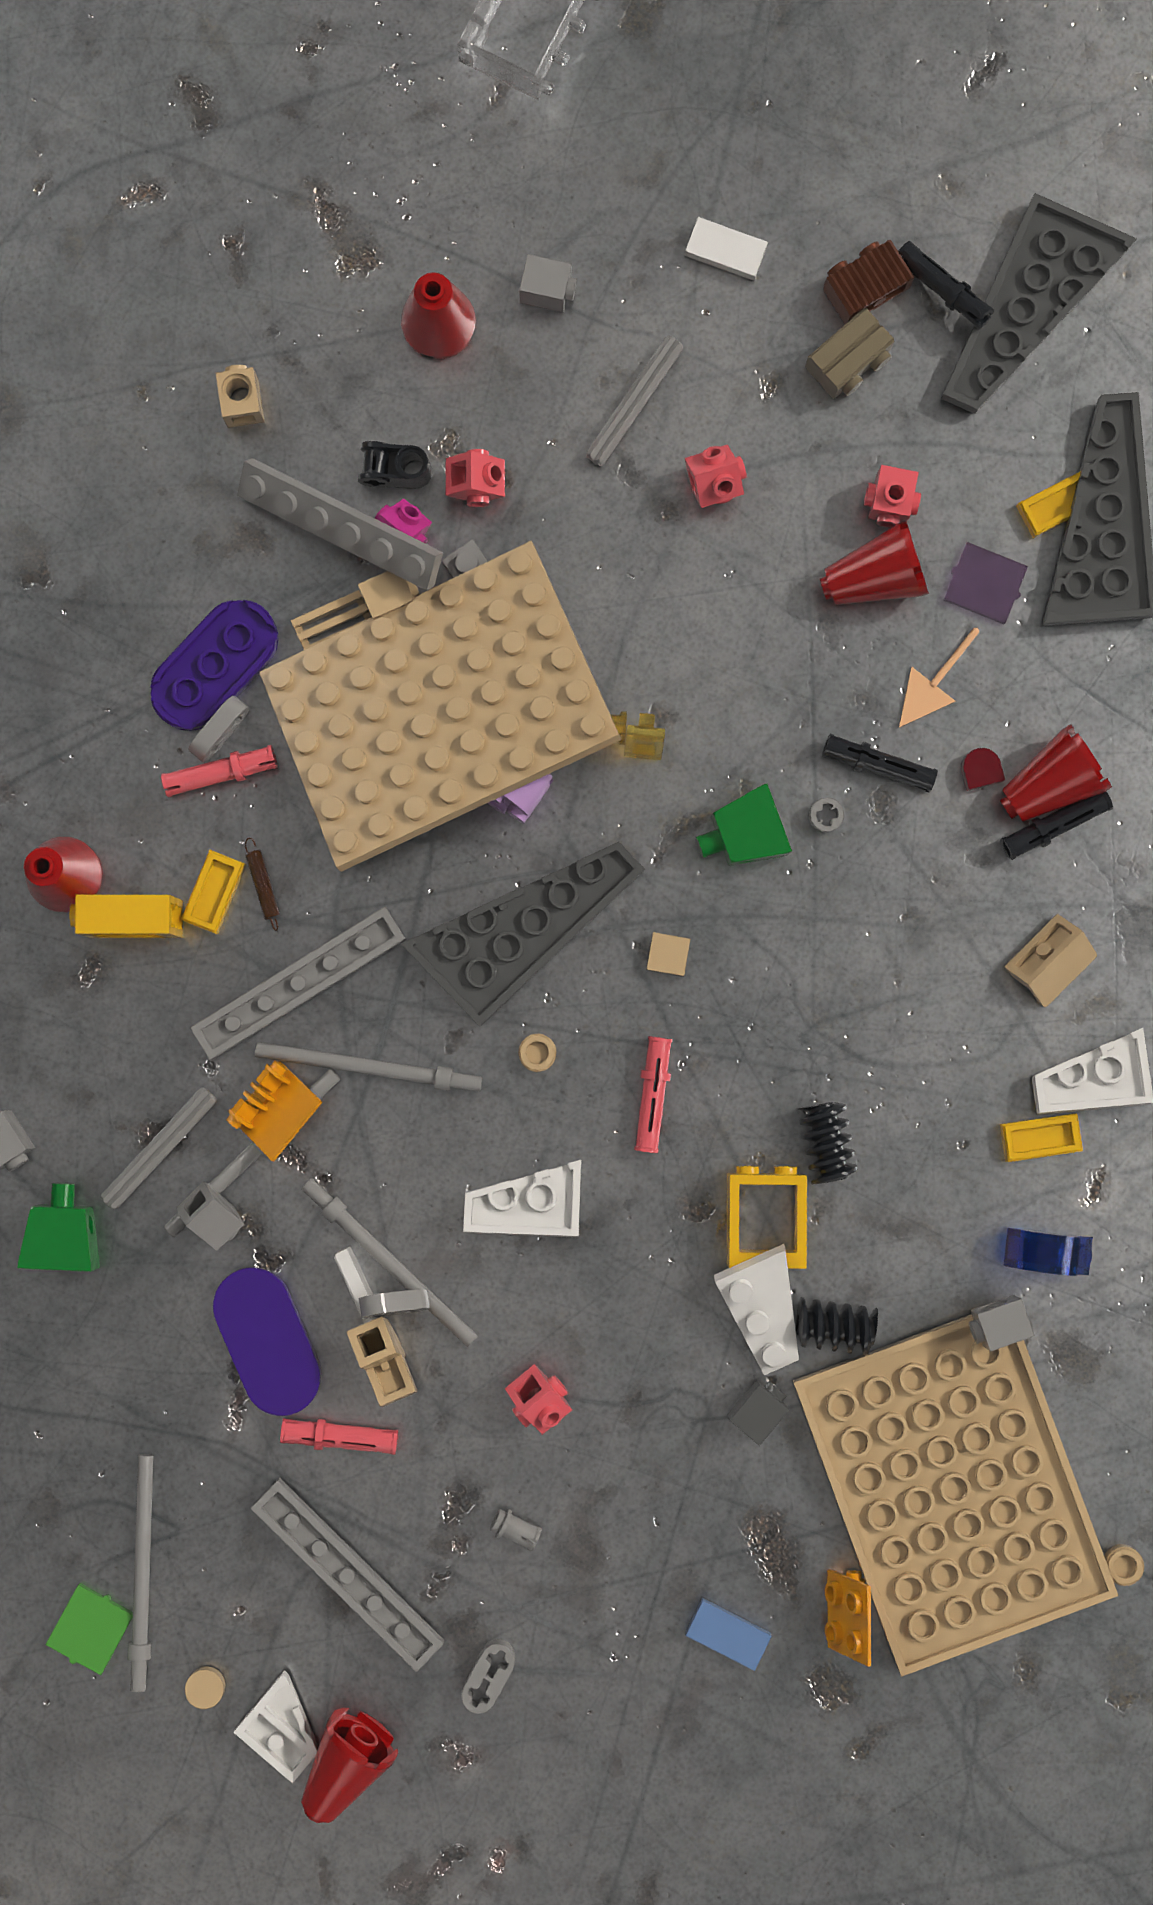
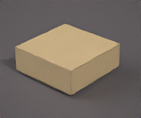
(668, 954)

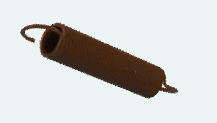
(262, 884)

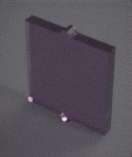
(985, 583)

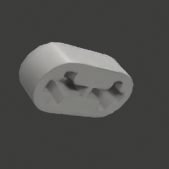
(218, 729)
(394, 1303)
(496, 1680)

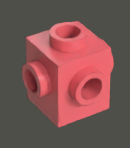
(715, 475)
(475, 477)
(892, 496)
(538, 1399)

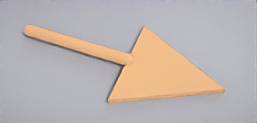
(923, 695)

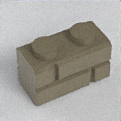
(850, 354)

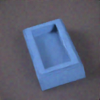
(728, 1634)

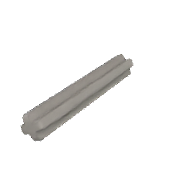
(634, 401)
(158, 1148)

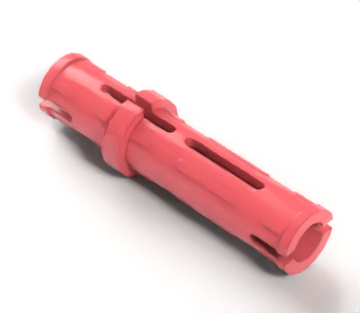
(219, 771)
(658, 1049)
(338, 1436)

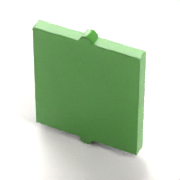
(90, 1629)

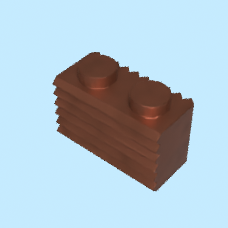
(867, 280)

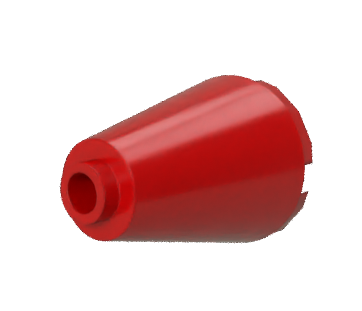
(437, 317)
(877, 570)
(1055, 778)
(61, 871)
(347, 1762)

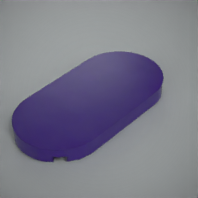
(213, 664)
(267, 1341)

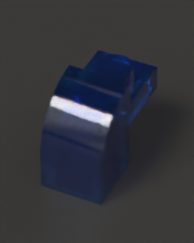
(1048, 1252)

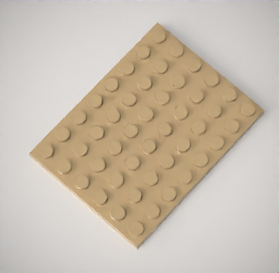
(438, 706)
(954, 1492)

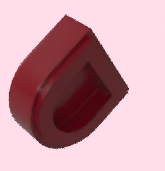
(981, 769)

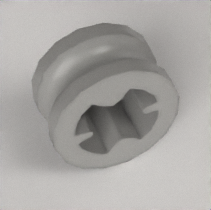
(818, 806)

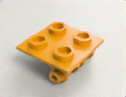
(274, 1109)
(849, 1615)

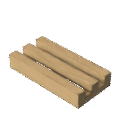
(328, 609)

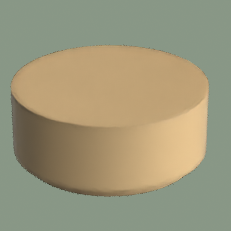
(537, 1052)
(1124, 1564)
(205, 1687)

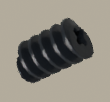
(828, 1142)
(835, 1326)

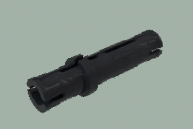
(954, 293)
(878, 762)
(1043, 830)

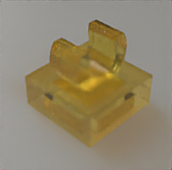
(644, 739)

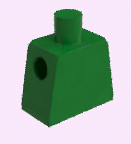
(747, 830)
(60, 1234)

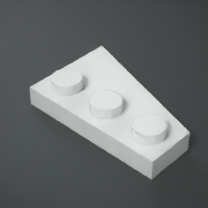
(1099, 1079)
(528, 1206)
(762, 1307)

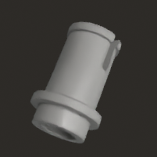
(515, 1529)

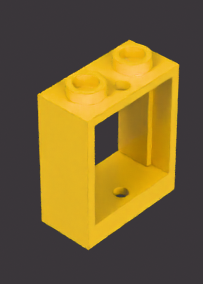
(127, 916)
(782, 1176)

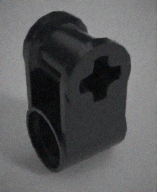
(386, 464)

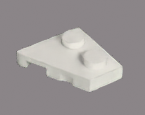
(280, 1729)

